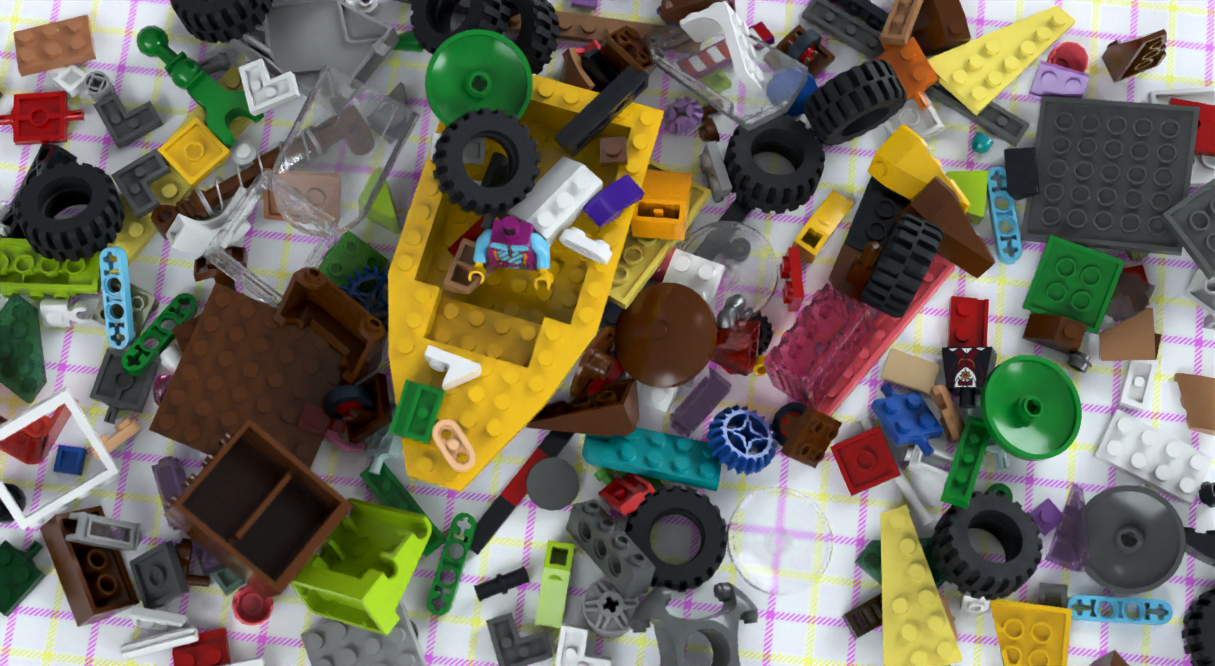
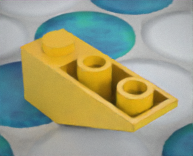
(822, 226)

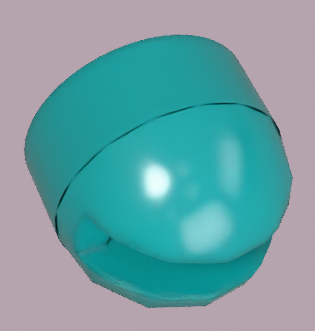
(981, 143)

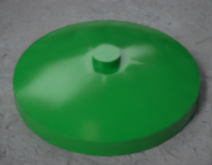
(475, 73)
(1031, 408)

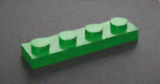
(966, 463)
(393, 494)

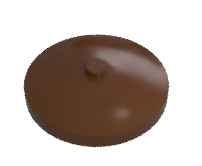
(665, 335)

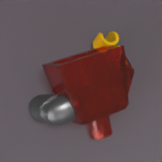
(737, 340)

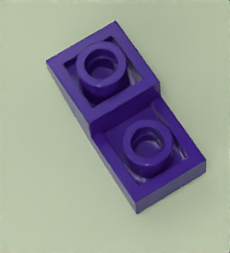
(612, 200)

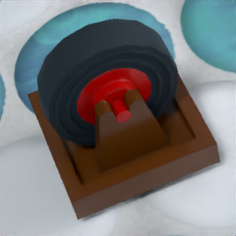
(806, 49)
(361, 406)
(804, 432)

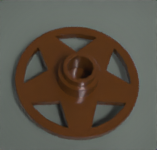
(594, 364)

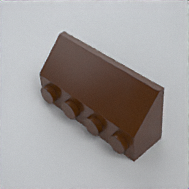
(89, 574)

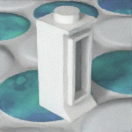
(933, 466)

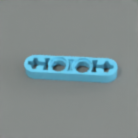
(1003, 215)
(111, 297)
(1118, 610)

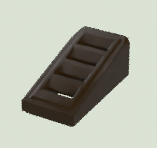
(853, 625)

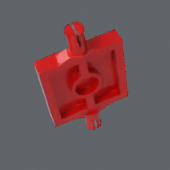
(40, 118)

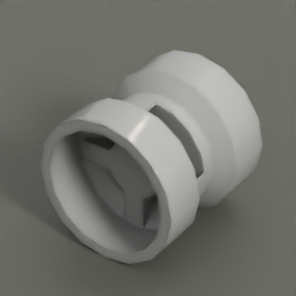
(101, 90)

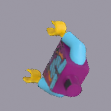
(514, 247)

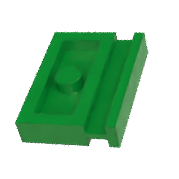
(417, 412)

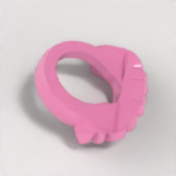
(333, 437)

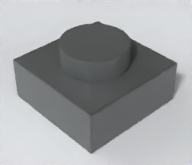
(1053, 595)

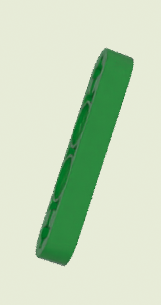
(156, 332)
(447, 562)

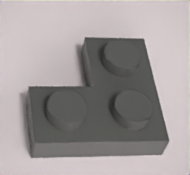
(126, 126)
(135, 181)
(514, 650)

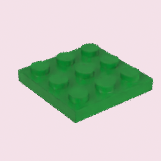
(1073, 282)

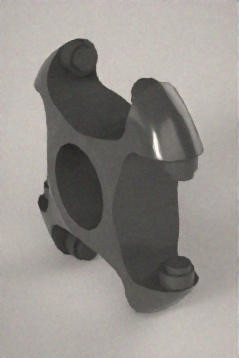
(674, 632)

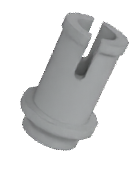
(216, 63)

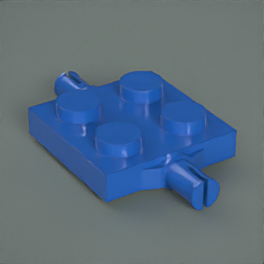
(907, 419)

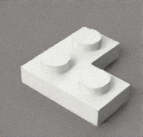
(266, 93)
(573, 645)

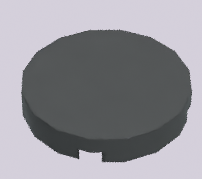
(552, 484)

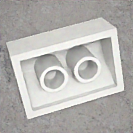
(558, 198)

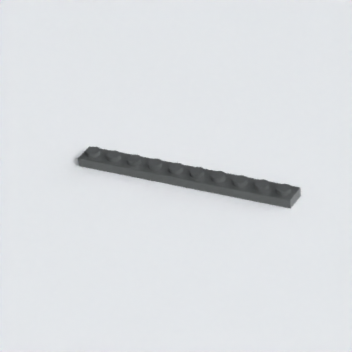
(865, 41)

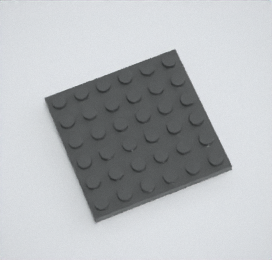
(1110, 173)

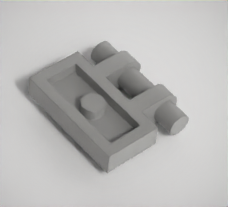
(715, 171)

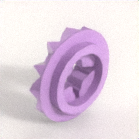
(683, 124)

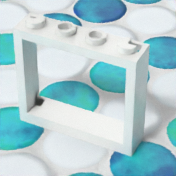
(81, 490)

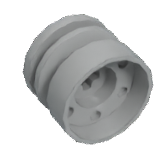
(602, 621)

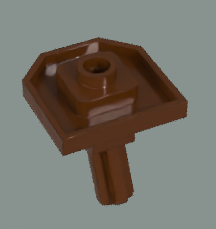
(205, 269)
(854, 269)

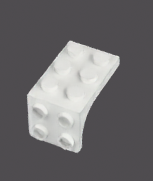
(723, 21)

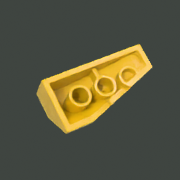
(908, 166)

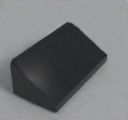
(1021, 172)

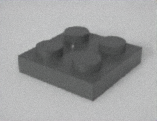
(159, 576)

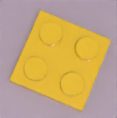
(194, 152)

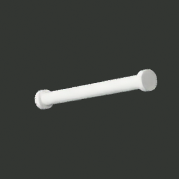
(902, 481)

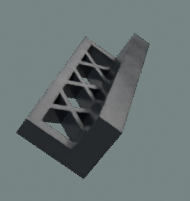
(602, 110)
(46, 158)

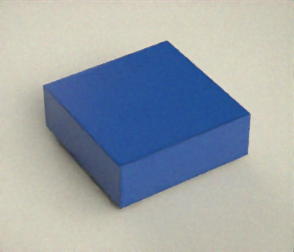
(70, 460)

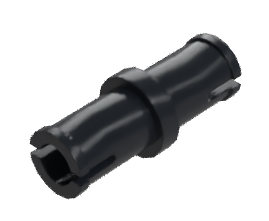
(501, 583)

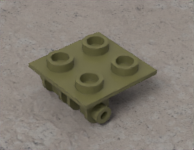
(141, 302)

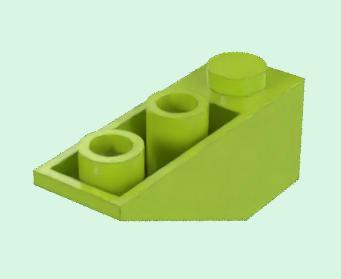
(554, 584)

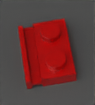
(967, 322)
(626, 493)
(208, 650)

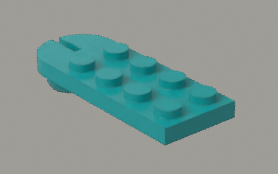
(656, 456)

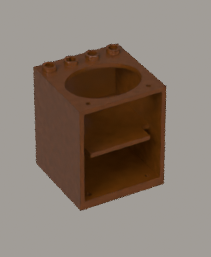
(257, 509)

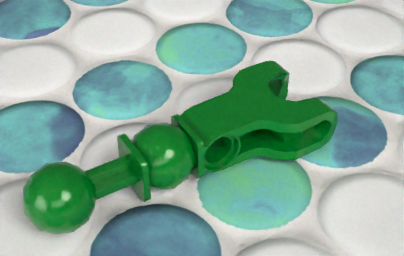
(188, 75)

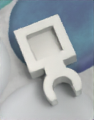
(68, 79)
(61, 314)

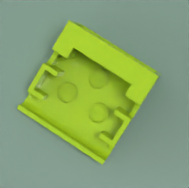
(364, 566)

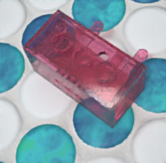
(828, 322)

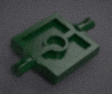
(17, 575)

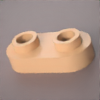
(123, 431)
(454, 446)

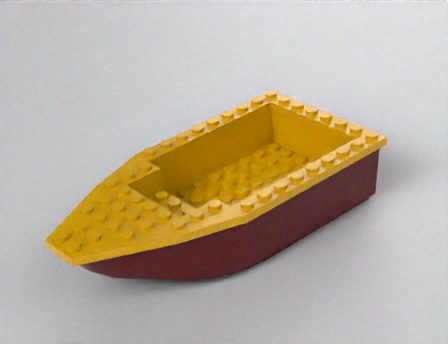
(506, 325)

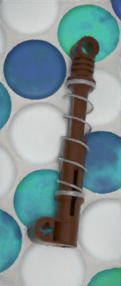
(202, 202)

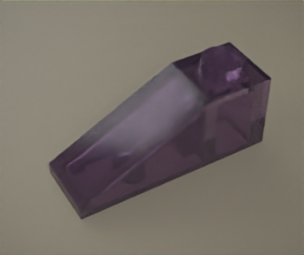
(1071, 538)

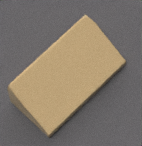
(910, 371)

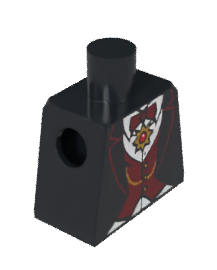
(967, 371)

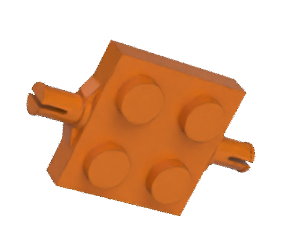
(911, 69)

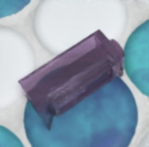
(699, 403)
(169, 480)

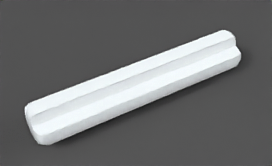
(159, 642)

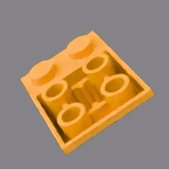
(664, 206)

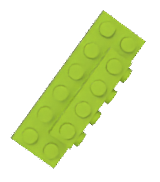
(33, 275)

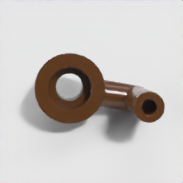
(708, 130)
(184, 554)

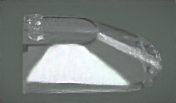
(711, 76)
(338, 154)

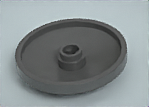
(1133, 539)

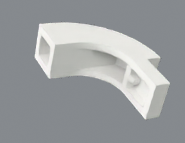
(195, 235)

